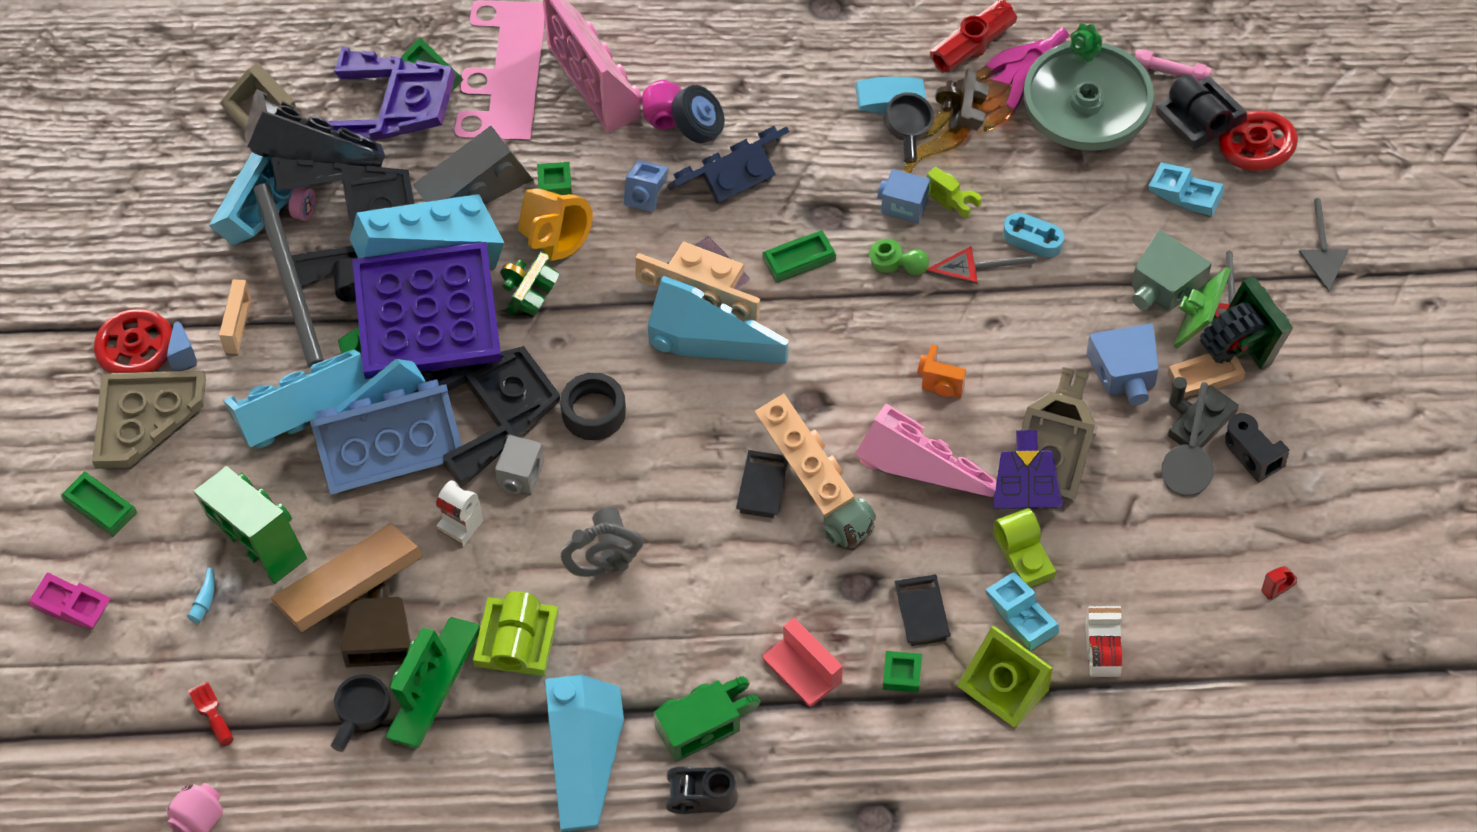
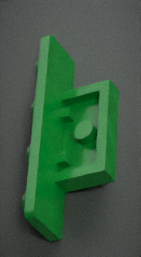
(428, 677)

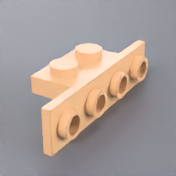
(705, 271)
(805, 455)

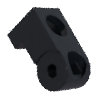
(1254, 448)

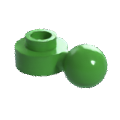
(914, 262)

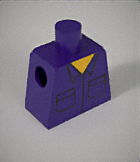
(1027, 476)

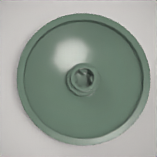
(1088, 102)

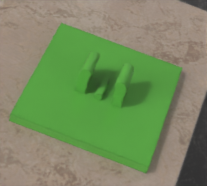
(1201, 307)

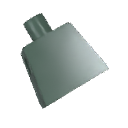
(1167, 273)

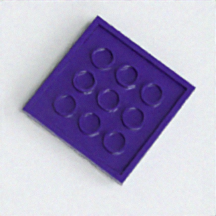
(426, 308)

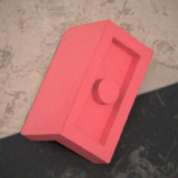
(804, 664)

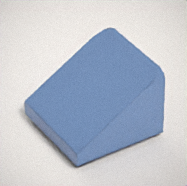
(180, 350)

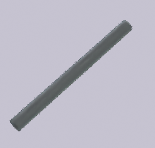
(288, 274)

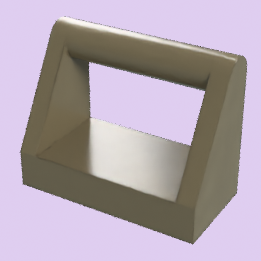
(254, 78)

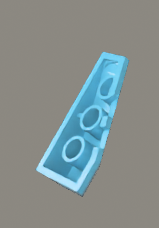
(696, 328)
(584, 740)

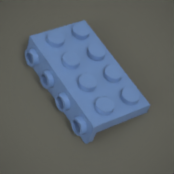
(385, 436)

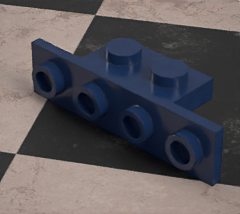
(736, 171)

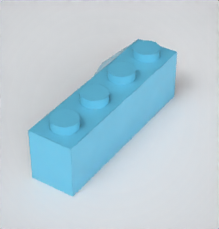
(239, 212)
(297, 398)

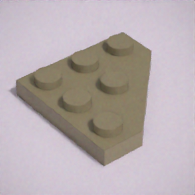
(141, 412)

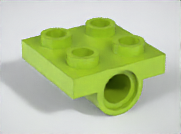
(516, 634)

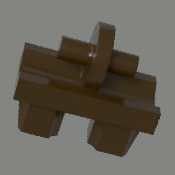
(958, 100)

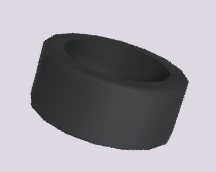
(593, 384)

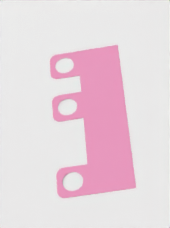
(515, 71)

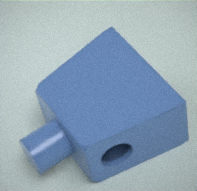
(1125, 361)

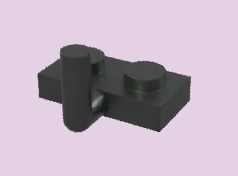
(1215, 414)

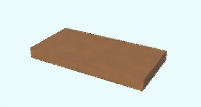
(346, 577)

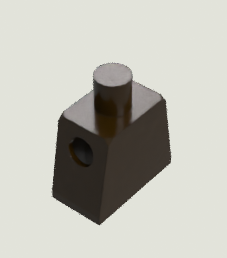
(376, 630)

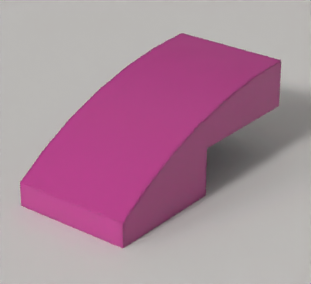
(68, 602)

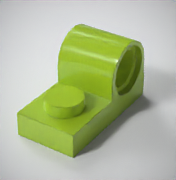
(1020, 543)

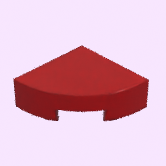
(1278, 581)

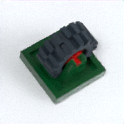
(1248, 326)

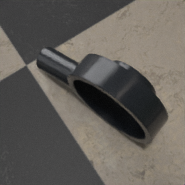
(909, 119)
(360, 705)

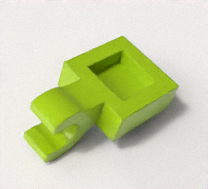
(947, 192)

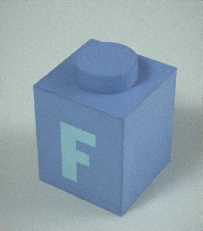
(904, 195)

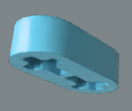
(1033, 235)

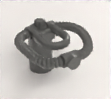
(613, 542)

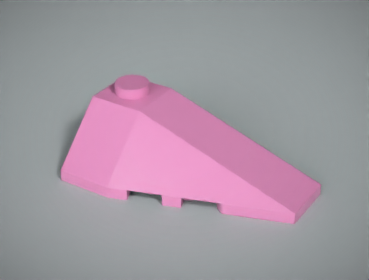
(901, 449)

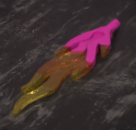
(1003, 94)

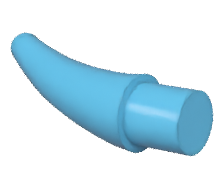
(204, 599)

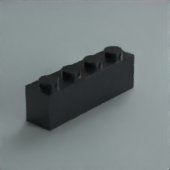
(290, 136)

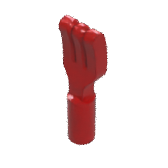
(207, 705)

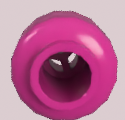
(658, 103)

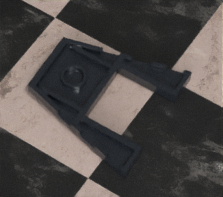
(364, 190)
(513, 395)

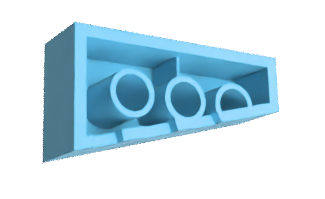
(426, 227)

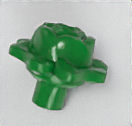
(1085, 42)

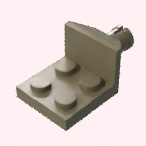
(1064, 428)

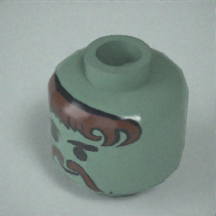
(850, 524)

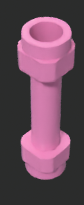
(1149, 62)

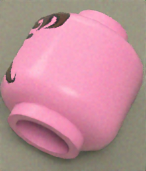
(194, 809)

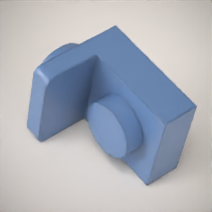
(644, 184)

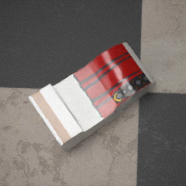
(459, 513)
(1104, 641)

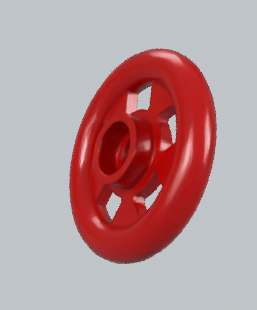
(1260, 140)
(114, 328)

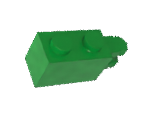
(703, 716)

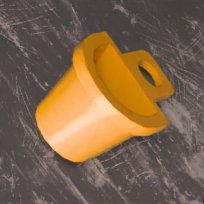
(555, 222)

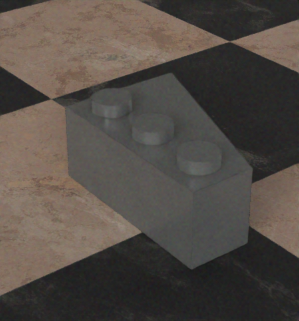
(479, 167)

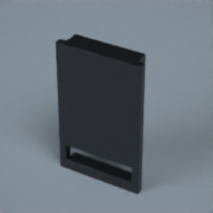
(762, 485)
(922, 611)

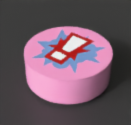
(302, 203)

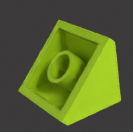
(1006, 677)

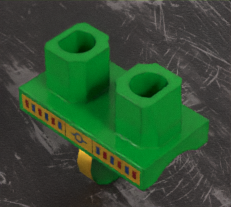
(525, 297)

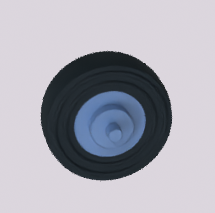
(698, 114)

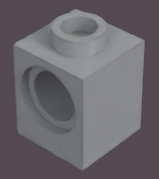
(519, 465)

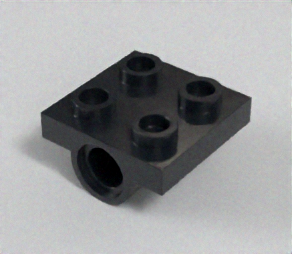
(1200, 110)

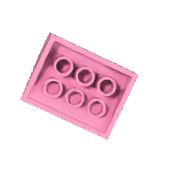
(590, 66)

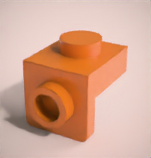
(940, 377)

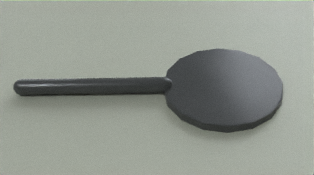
(1188, 467)

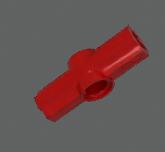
(973, 36)

